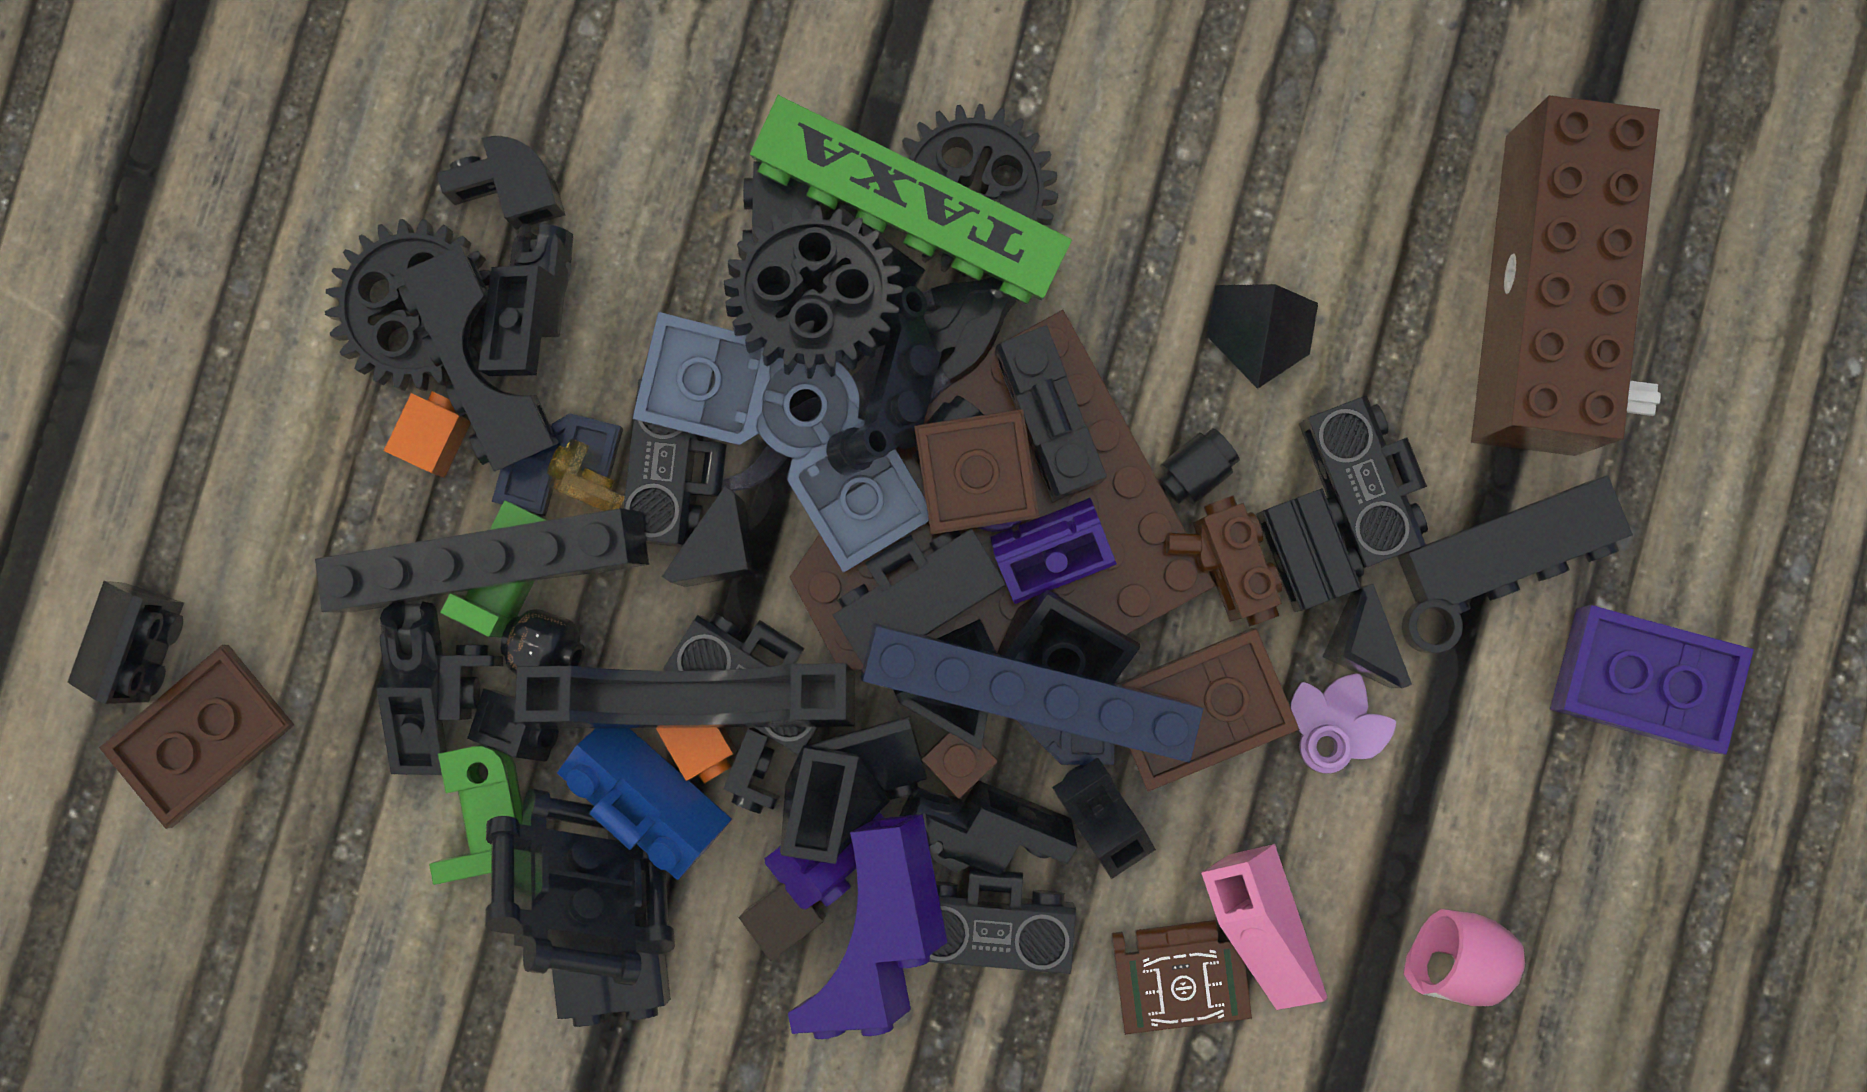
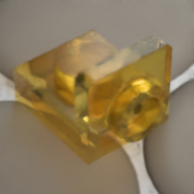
(590, 487)

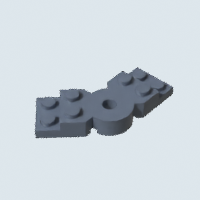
(711, 387)

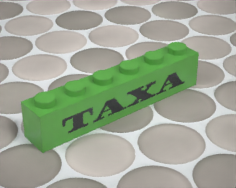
(909, 199)

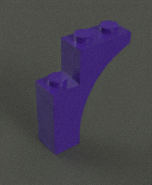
(893, 930)

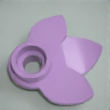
(1343, 717)

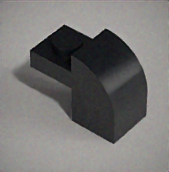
(511, 170)
(1103, 817)

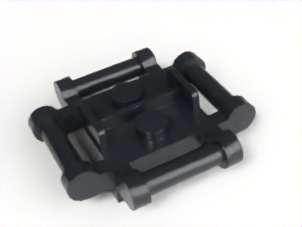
(573, 893)

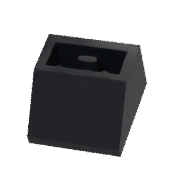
(126, 644)

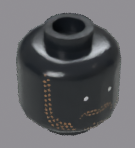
(541, 640)

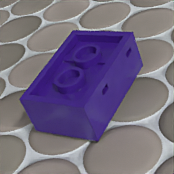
(1651, 679)

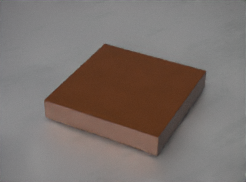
(976, 471)

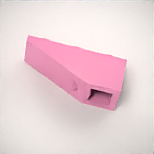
(1264, 925)

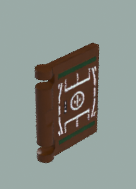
(1180, 978)

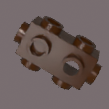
(1230, 549)

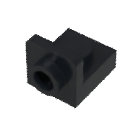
(457, 688)
(496, 729)
(751, 761)

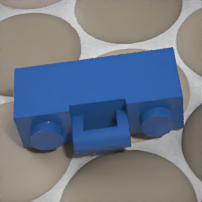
(643, 798)

